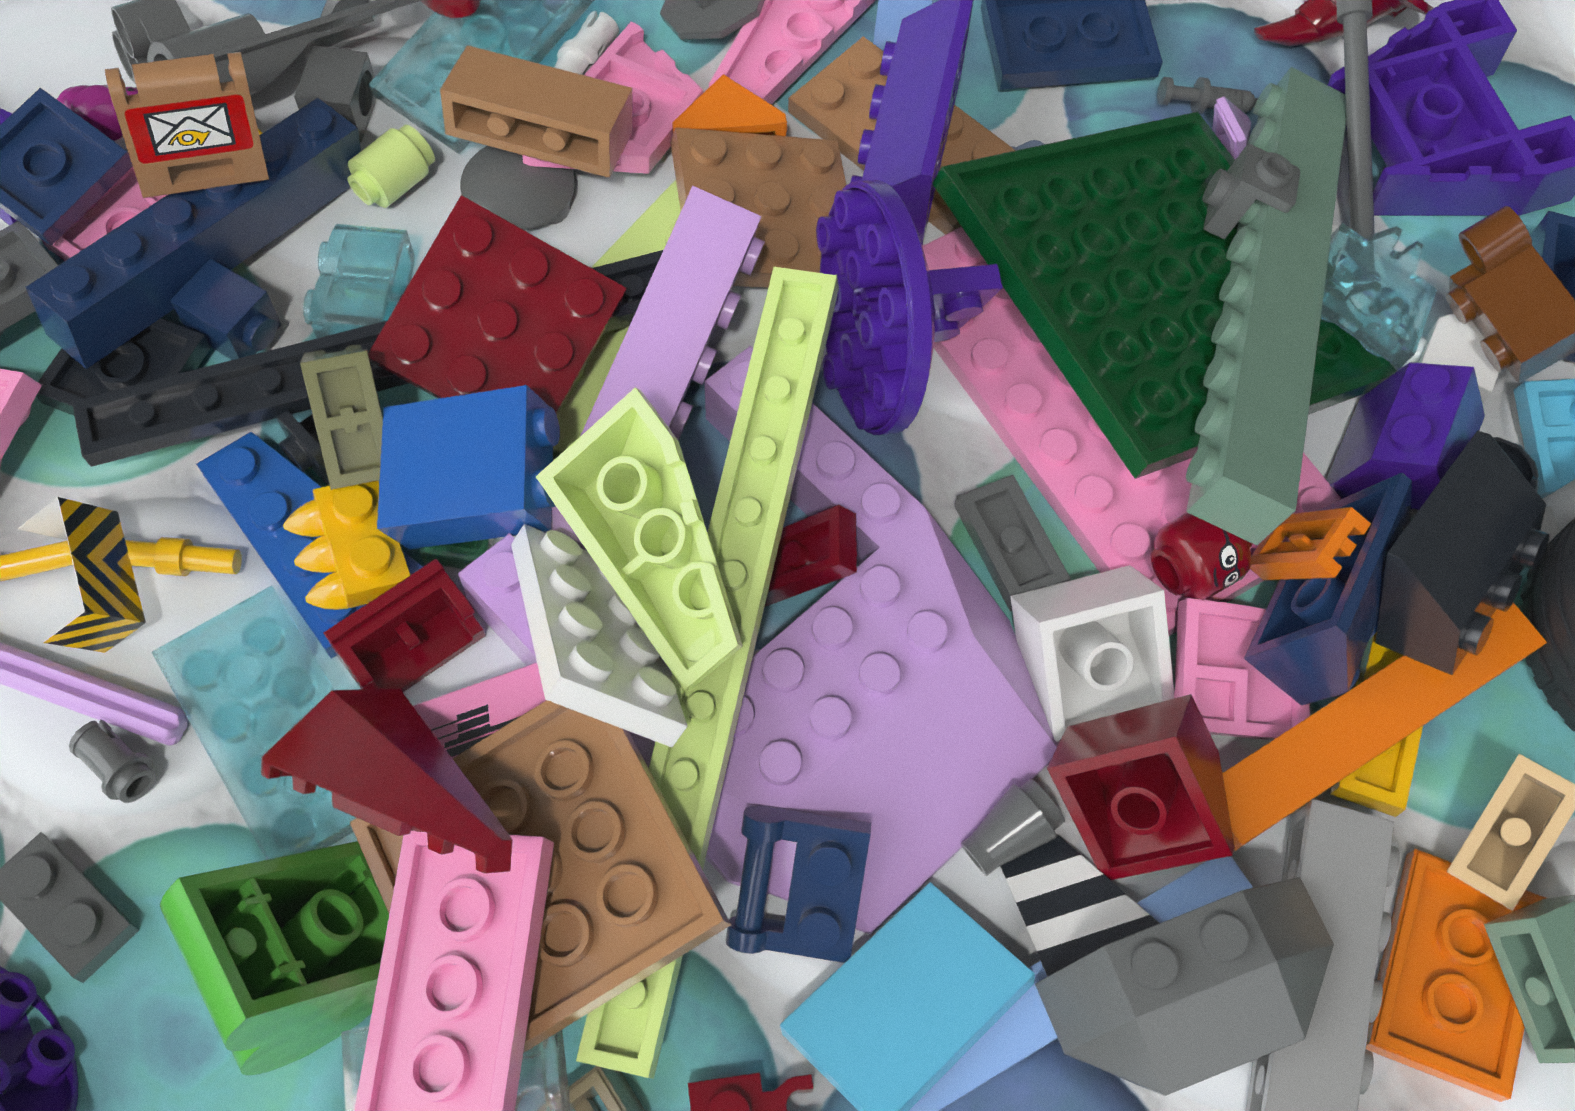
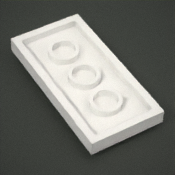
(589, 643)

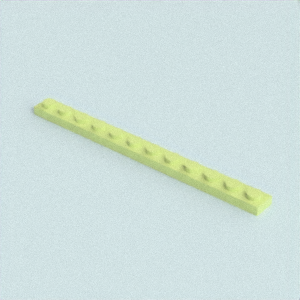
(745, 541)

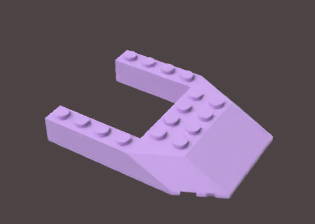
(877, 702)

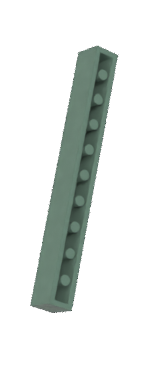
(1270, 322)

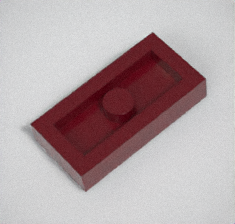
(814, 553)

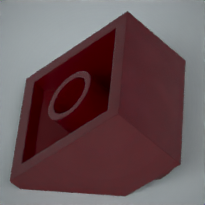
(1145, 788)

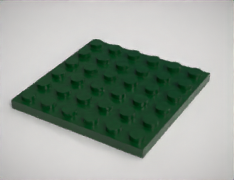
(1122, 279)

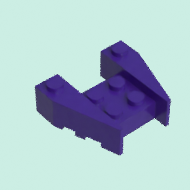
(1446, 129)

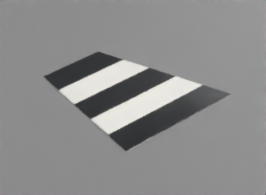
(1070, 904)

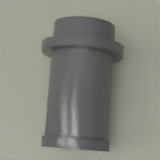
(122, 771)

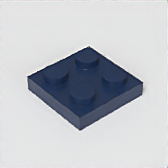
(54, 166)

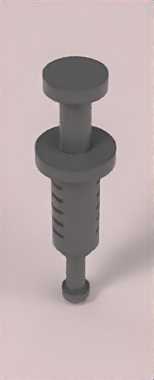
(1203, 95)

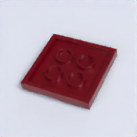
(495, 312)

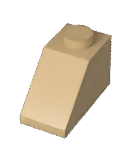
(1515, 832)

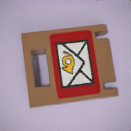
(188, 126)

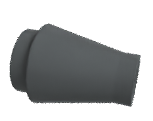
(1014, 827)

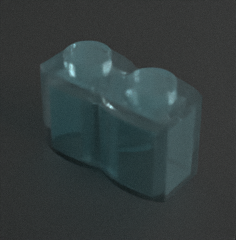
(359, 278)

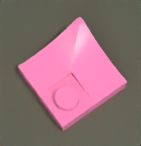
(1226, 687)

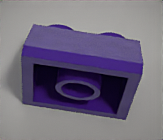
(1411, 427)

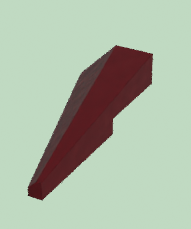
(389, 773)

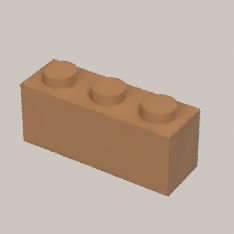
(537, 110)

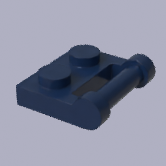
(822, 886)

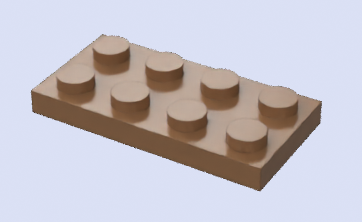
(838, 108)

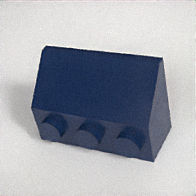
(1322, 625)

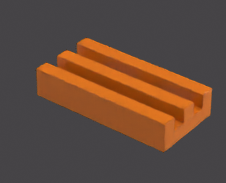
(1306, 557)

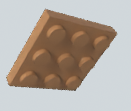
(772, 176)

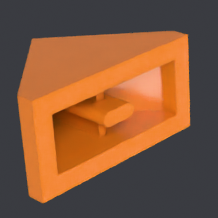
(732, 109)

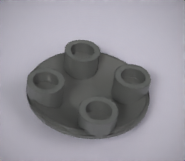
(515, 190)

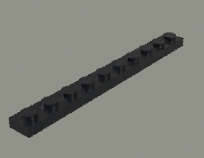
(256, 386)

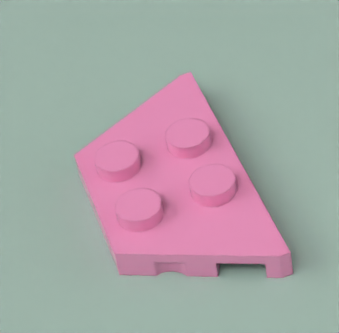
(658, 98)

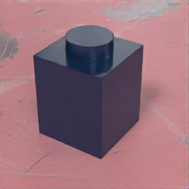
(227, 310)

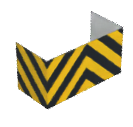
(101, 571)

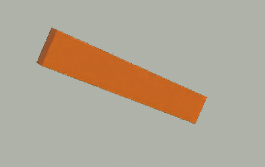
(1361, 727)

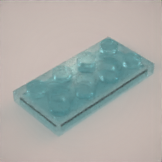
(508, 27)
(242, 689)

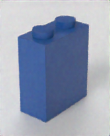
(465, 467)

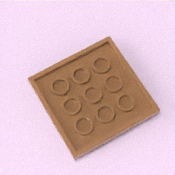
(621, 871)

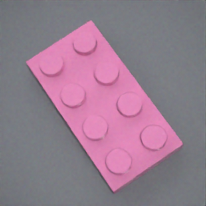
(455, 980)

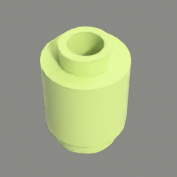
(390, 166)

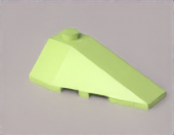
(642, 525)

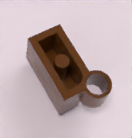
(1512, 297)

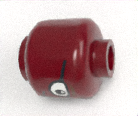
(1198, 557)

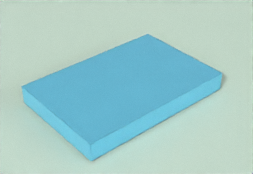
(907, 1004)

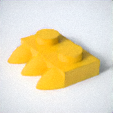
(349, 545)

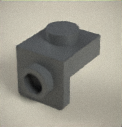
(1250, 177)

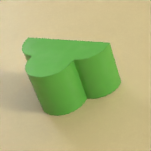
(282, 950)

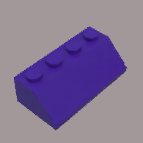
(916, 105)

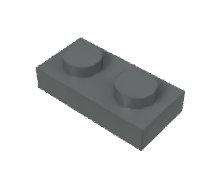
(1010, 538)
(63, 908)

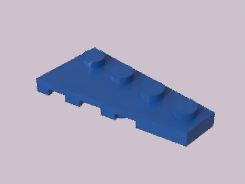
(260, 495)

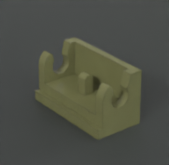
(345, 414)

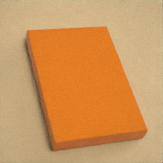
(1443, 984)

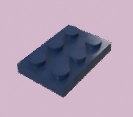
(1069, 41)

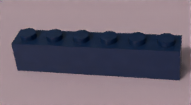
(136, 269)

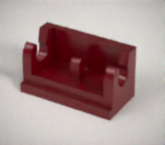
(406, 631)

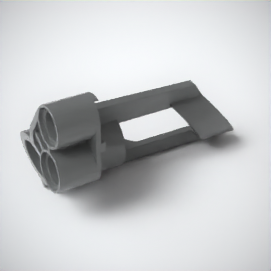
(159, 32)

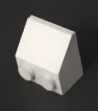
(1095, 646)

